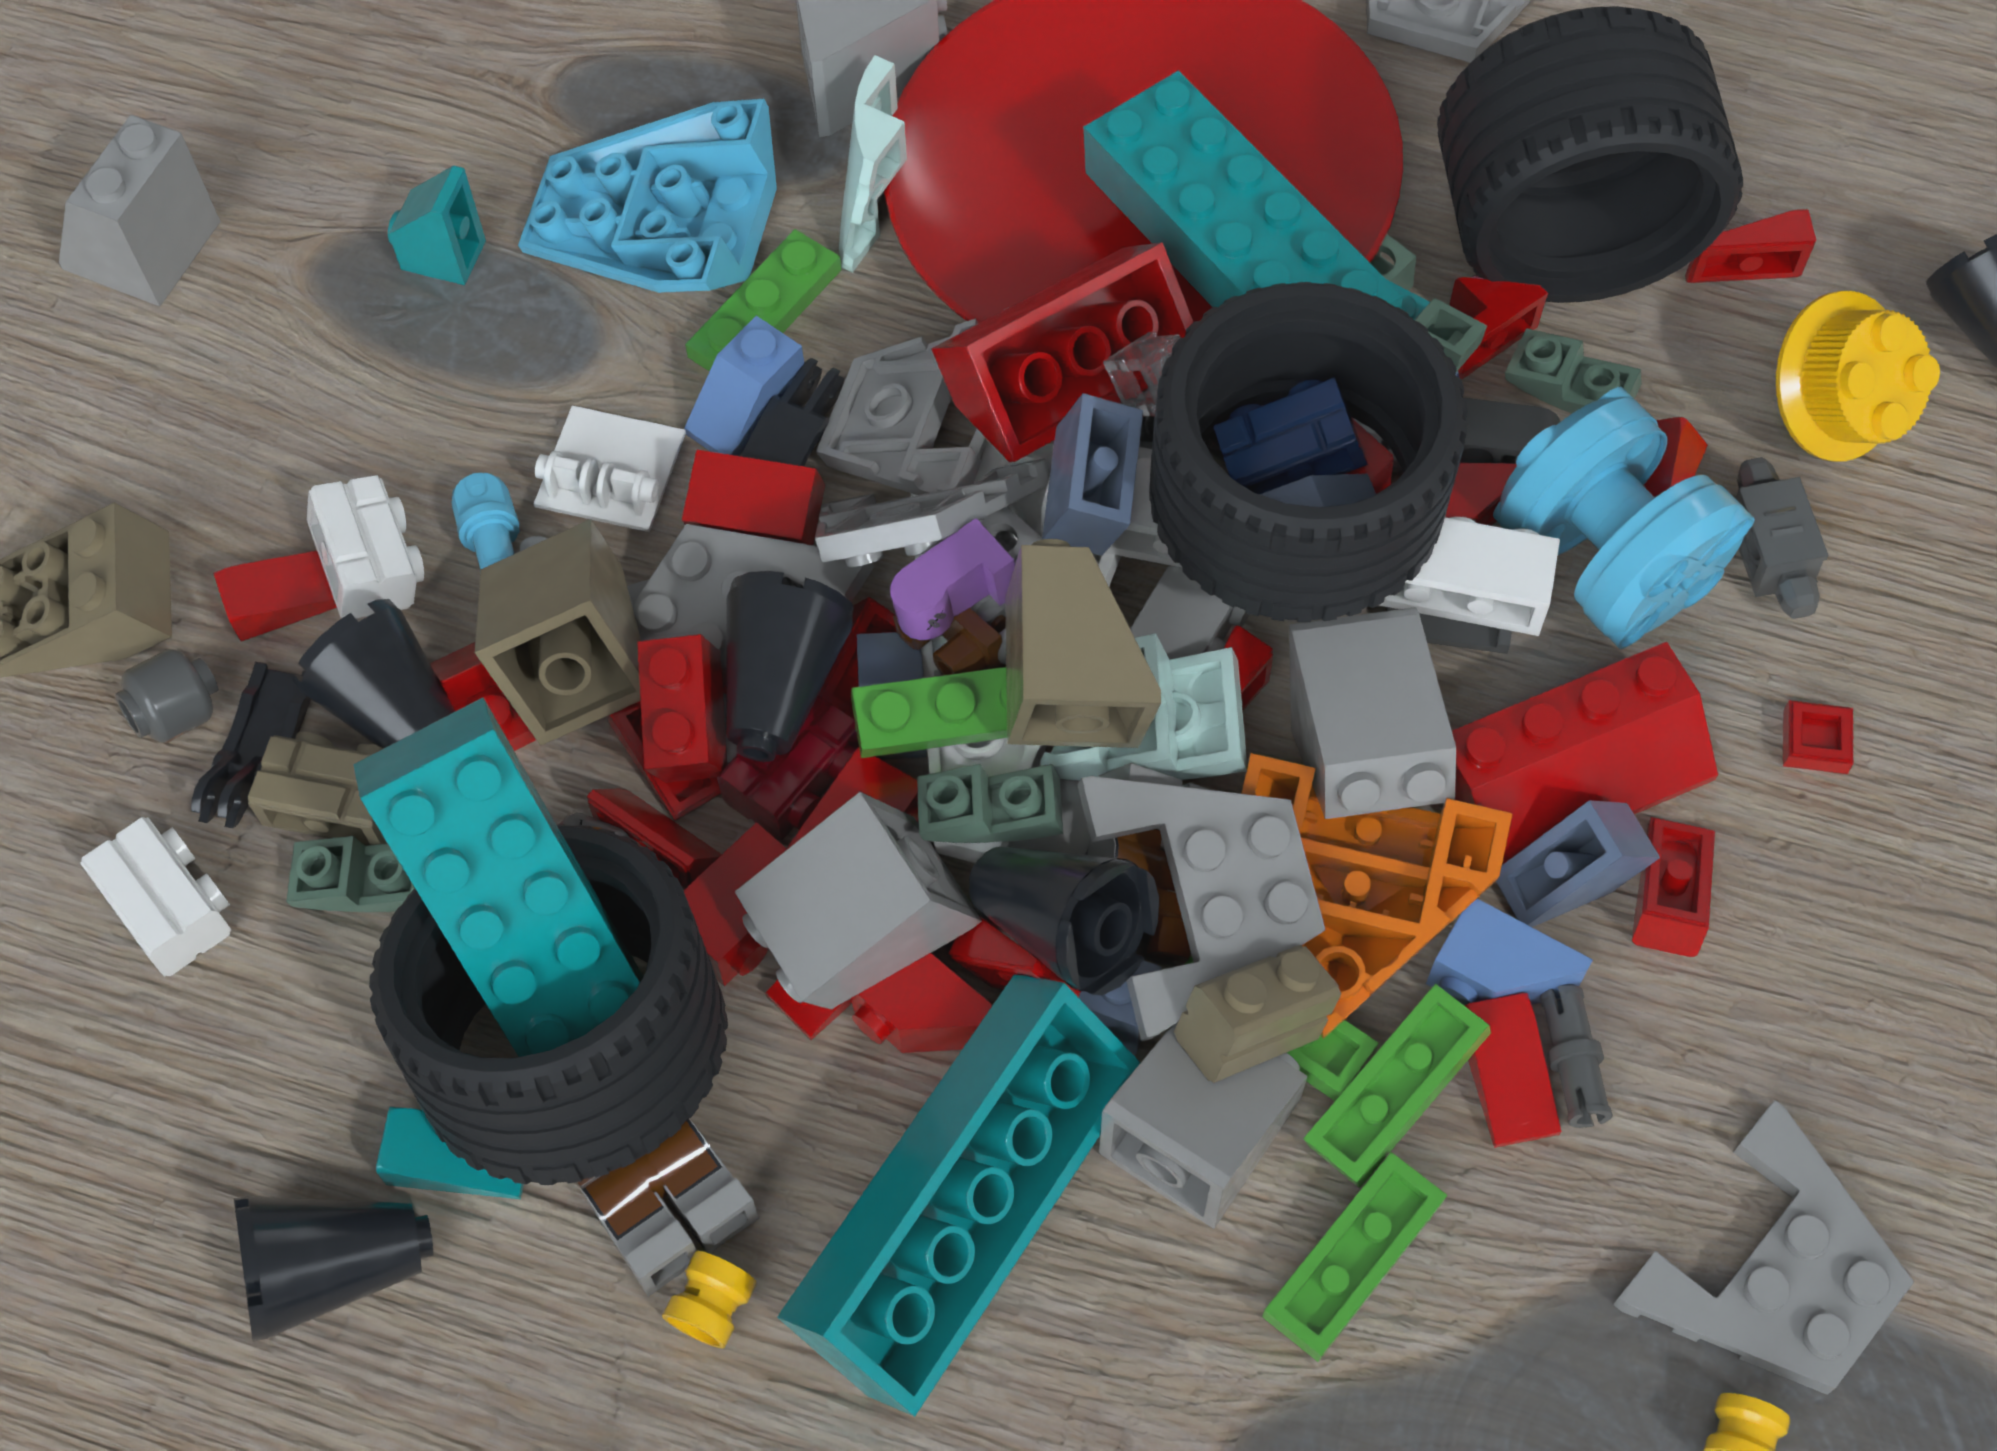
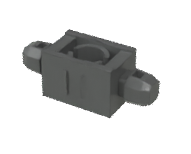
(1784, 543)

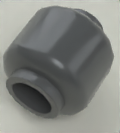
(167, 695)

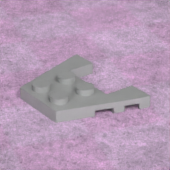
(1443, 26)
(891, 418)
(862, 529)
(697, 572)
(1233, 874)
(1807, 1289)

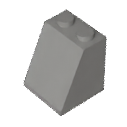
(845, 35)
(138, 214)
(1370, 713)
(854, 903)
(1196, 1135)

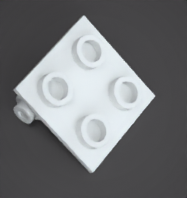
(608, 468)

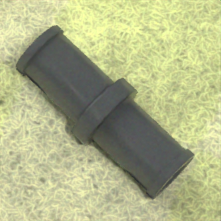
(1576, 1056)

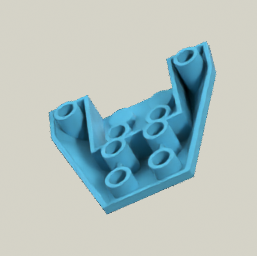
(663, 201)

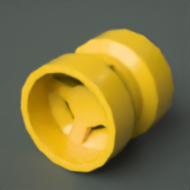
(709, 1299)

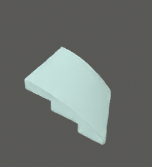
(873, 160)
(1194, 730)

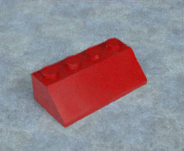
(1036, 358)
(1609, 737)

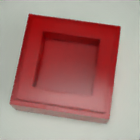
(1818, 737)

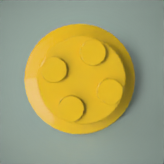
(1852, 376)

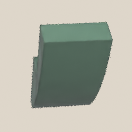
(1561, 375)
(976, 808)
(346, 876)

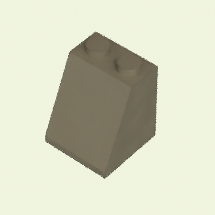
(560, 632)
(1072, 655)

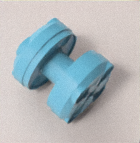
(1652, 551)

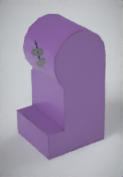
(950, 581)

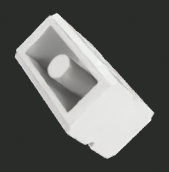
(363, 545)
(157, 896)

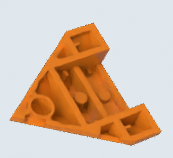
(1383, 876)

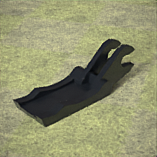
(787, 429)
(266, 708)

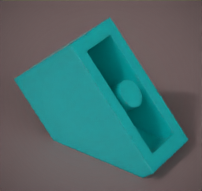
(438, 228)

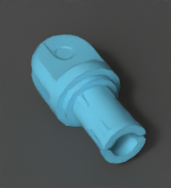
(485, 517)

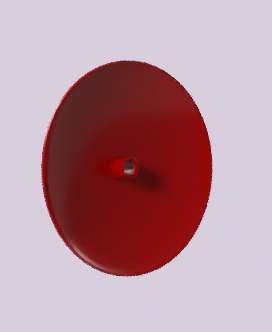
(1000, 106)

